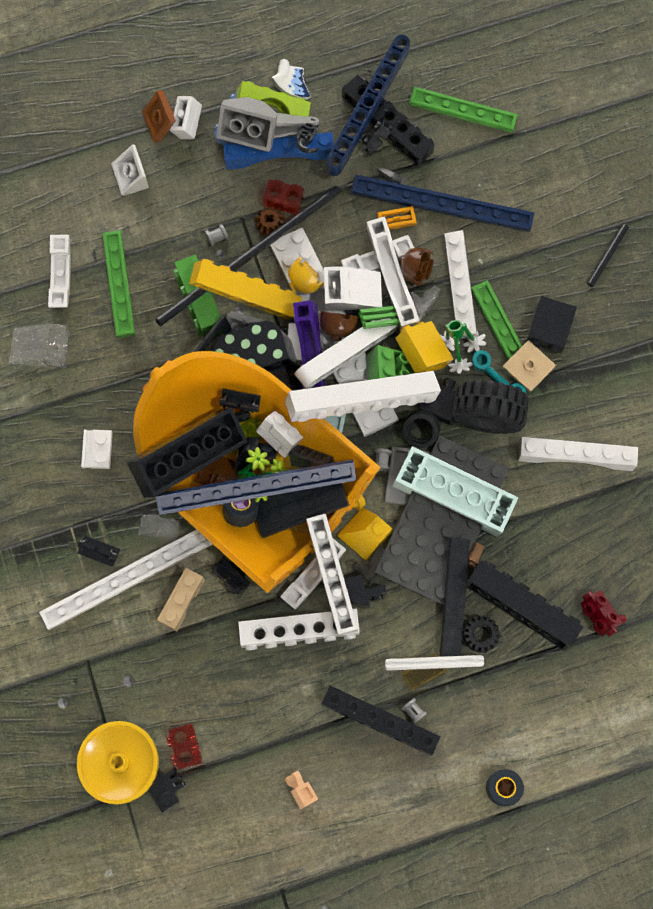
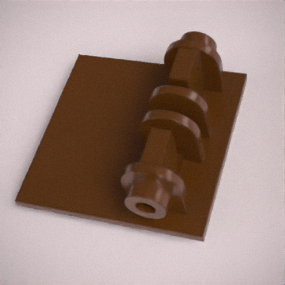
(217, 472)

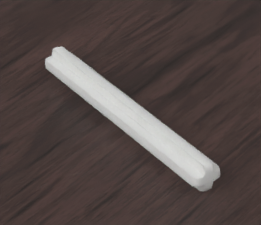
(434, 662)

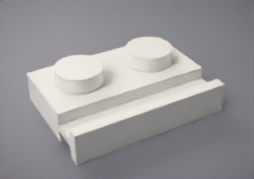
(97, 449)

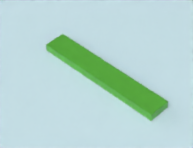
(463, 109)
(118, 284)
(496, 319)

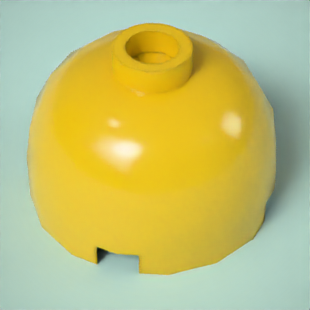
(303, 277)

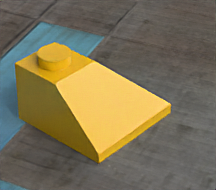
(365, 533)

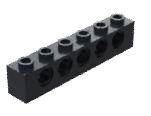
(415, 152)
(380, 720)

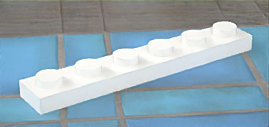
(460, 280)

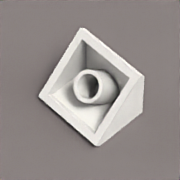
(129, 172)

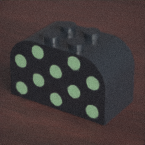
(260, 344)

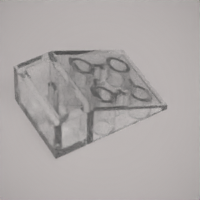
(40, 345)

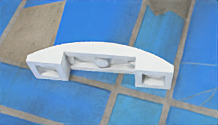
(369, 261)
(60, 271)
(307, 581)

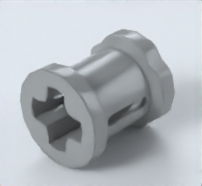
(216, 235)
(382, 458)
(412, 704)

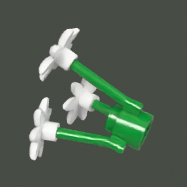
(453, 333)

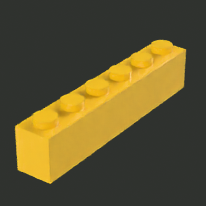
(244, 289)

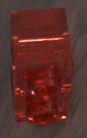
(282, 200)
(190, 745)

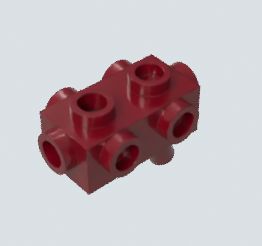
(601, 613)

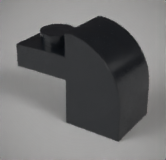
(242, 453)
(359, 595)

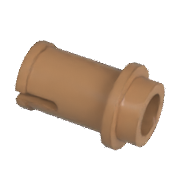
(475, 555)

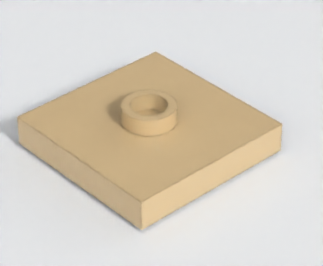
(529, 366)

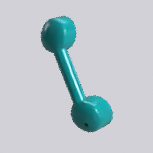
(483, 365)

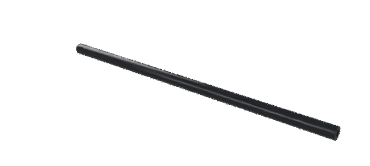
(252, 252)

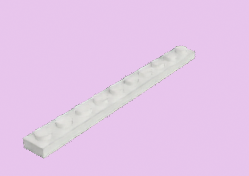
(124, 579)

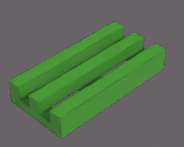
(378, 314)

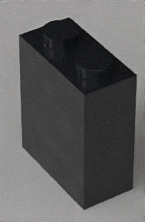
(551, 324)

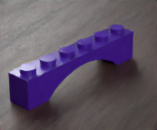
(308, 332)

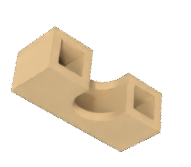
(179, 600)

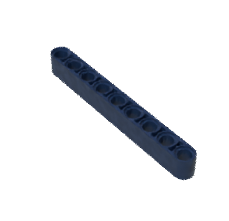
(367, 112)

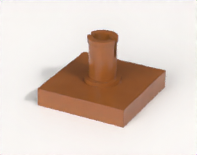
(158, 116)

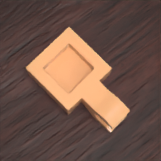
(302, 791)

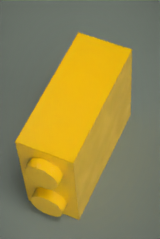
(424, 347)

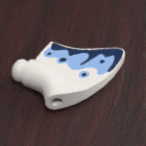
(290, 80)

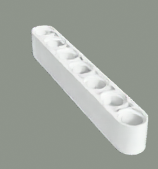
(341, 354)

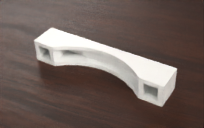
(391, 272)
(605, 455)

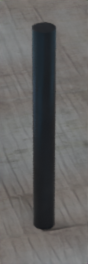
(607, 256)

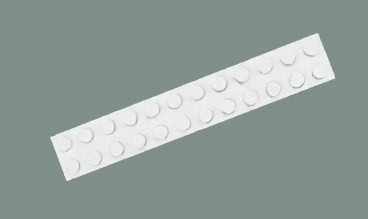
(286, 251)

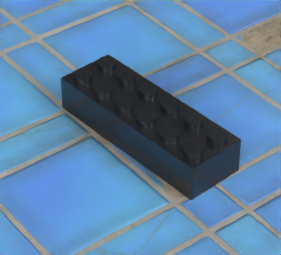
(187, 452)
(524, 606)

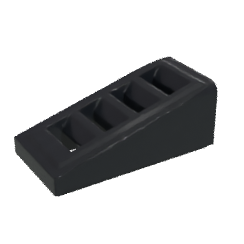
(306, 457)

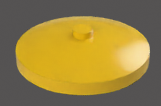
(117, 762)

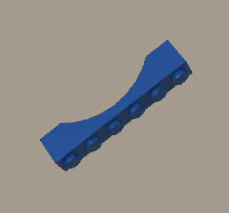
(242, 156)

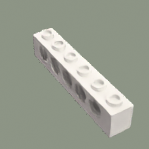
(332, 575)
(248, 628)

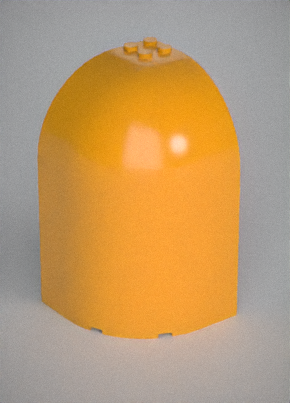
(191, 390)

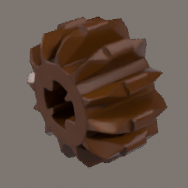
(268, 216)

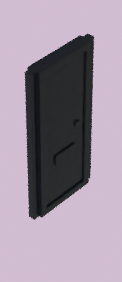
(293, 508)

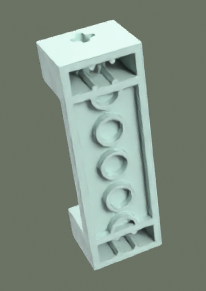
(456, 490)

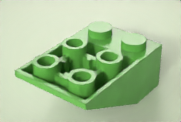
(387, 362)

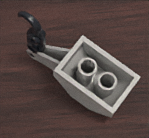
(257, 124)

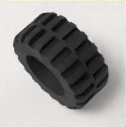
(490, 407)

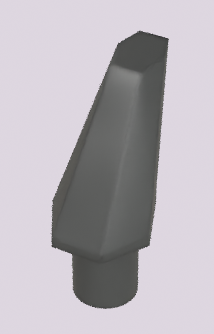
(392, 177)

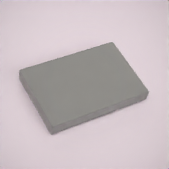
(394, 495)

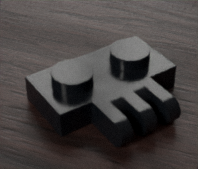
(164, 789)

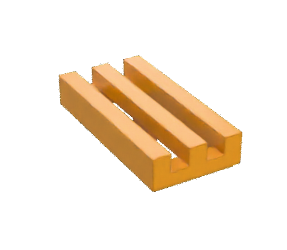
(399, 218)

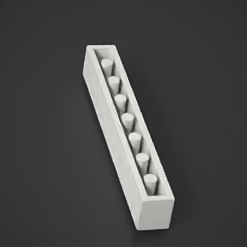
(362, 396)

